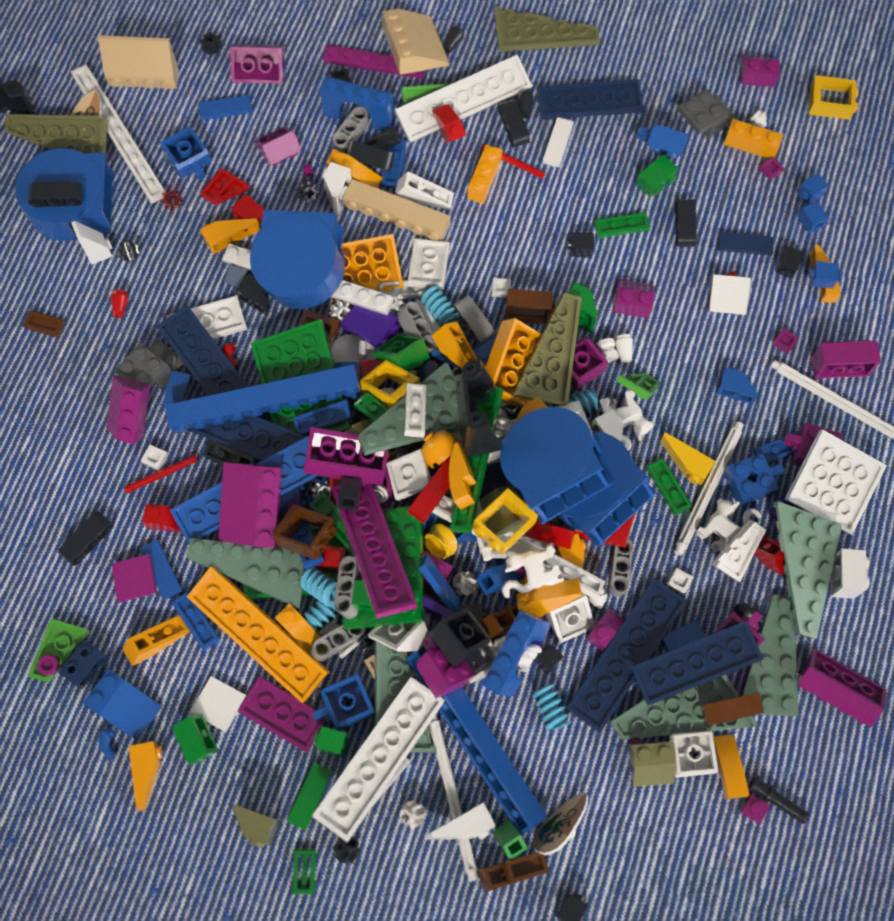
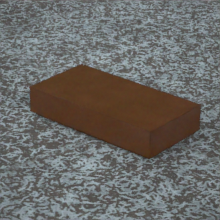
(44, 324)

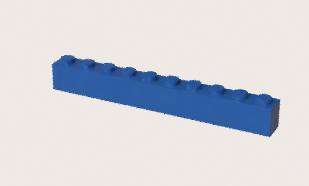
(263, 398)
(487, 755)

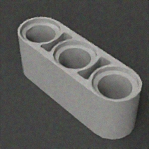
(353, 123)
(474, 320)
(415, 324)
(616, 575)
(345, 579)
(330, 646)

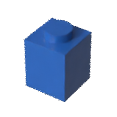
(812, 188)
(813, 217)
(824, 274)

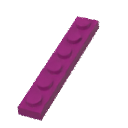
(364, 60)

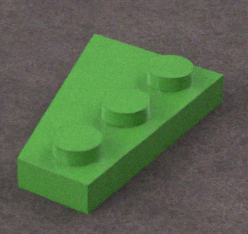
(57, 641)

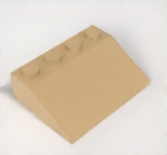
(413, 41)
(138, 62)

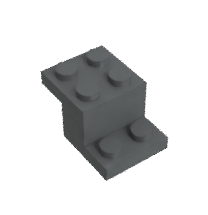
(706, 113)
(150, 365)

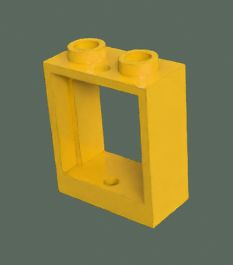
(828, 109)
(383, 372)
(517, 507)

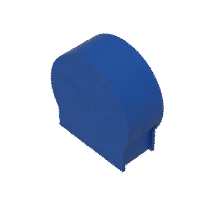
(64, 166)
(298, 257)
(553, 461)
(615, 505)

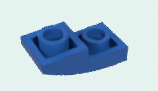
(176, 388)

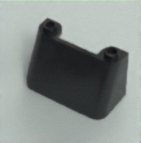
(16, 97)
(475, 431)

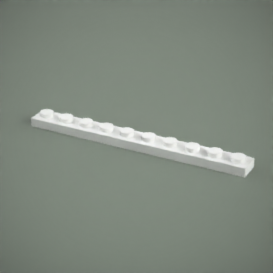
(121, 137)
(346, 291)
(589, 583)

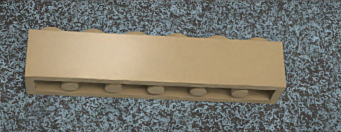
(397, 210)

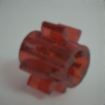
(166, 200)

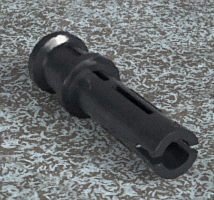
(769, 794)

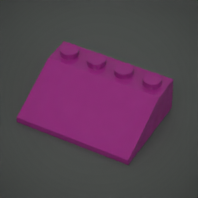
(250, 504)

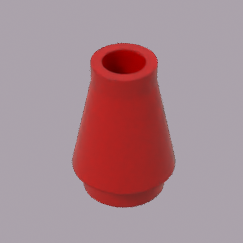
(119, 302)

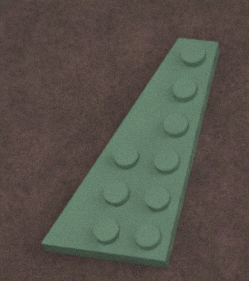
(261, 568)
(776, 674)
(390, 678)

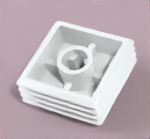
(700, 742)

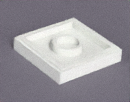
(729, 294)
(408, 474)
(218, 704)

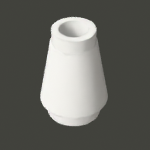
(624, 347)

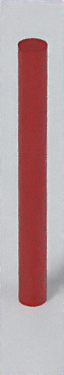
(528, 168)
(160, 474)

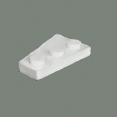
(739, 552)

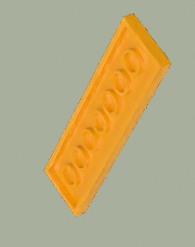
(258, 634)

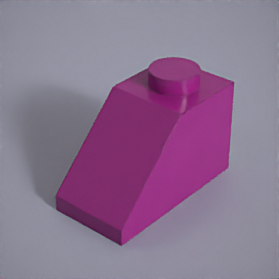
(605, 630)

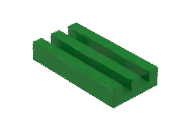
(304, 871)

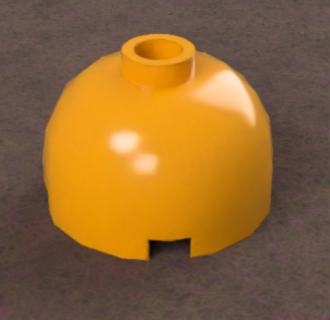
(438, 447)

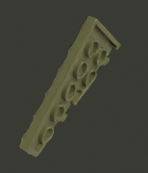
(535, 31)
(73, 132)
(552, 360)

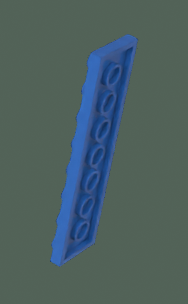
(202, 513)

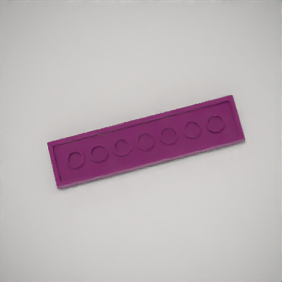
(376, 555)

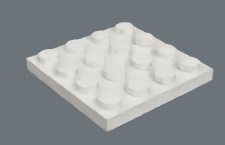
(835, 481)

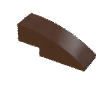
(500, 622)
(732, 709)
(512, 871)

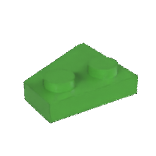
(640, 383)

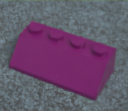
(340, 455)
(842, 688)

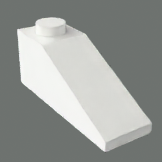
(423, 191)
(93, 242)
(468, 825)

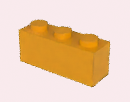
(753, 139)
(485, 174)

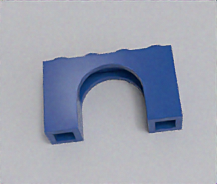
(338, 92)
(495, 577)
(502, 673)

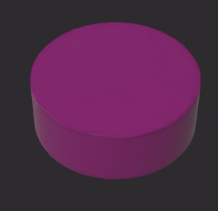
(48, 665)

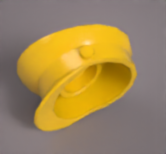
(441, 541)

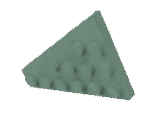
(441, 415)
(809, 557)
(678, 713)

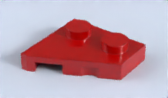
(223, 187)

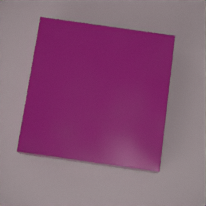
(134, 578)

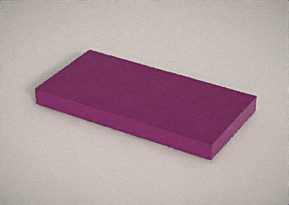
(281, 714)

